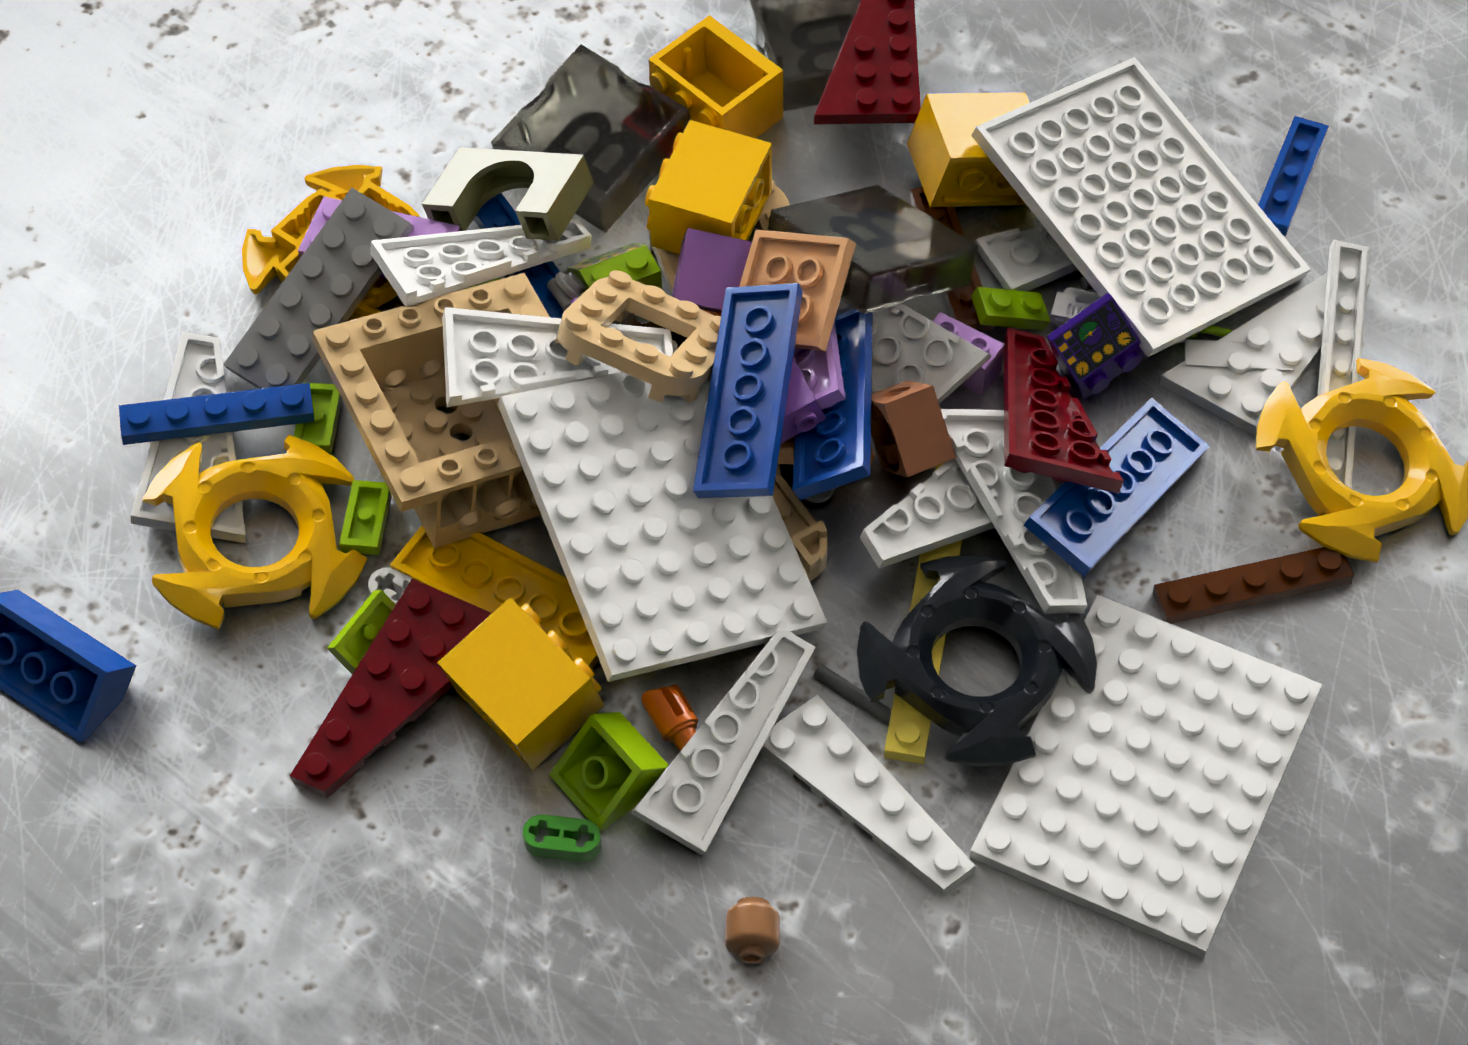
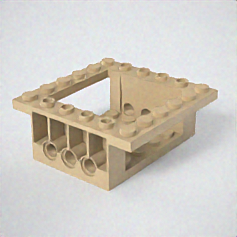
(393, 383)

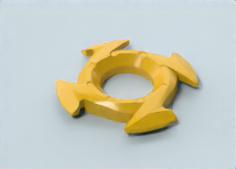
(277, 255)
(1382, 406)
(285, 479)

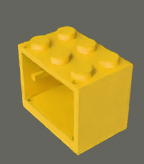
(720, 79)
(950, 160)
(710, 185)
(523, 682)

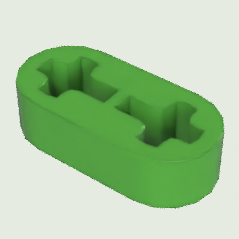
(562, 838)

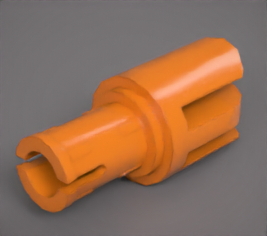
(671, 714)

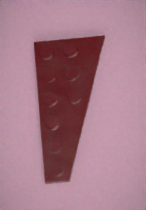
(876, 68)
(1042, 422)
(389, 686)

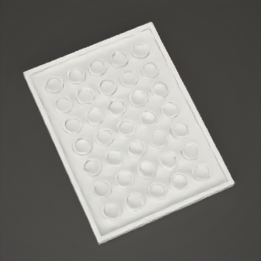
(1141, 204)
(644, 556)
(1151, 779)

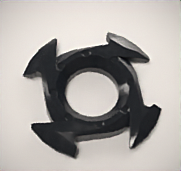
(968, 600)

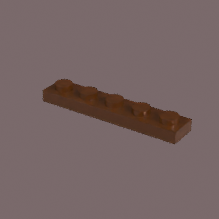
(958, 299)
(1251, 584)

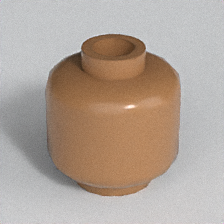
(752, 930)

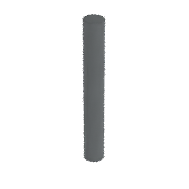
(852, 693)

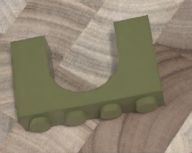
(476, 175)

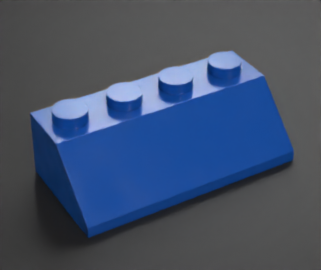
(58, 667)

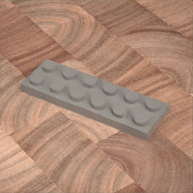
(316, 294)

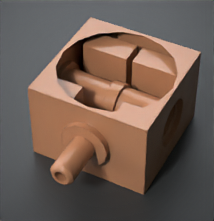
(909, 429)

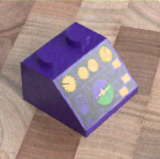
(1096, 346)

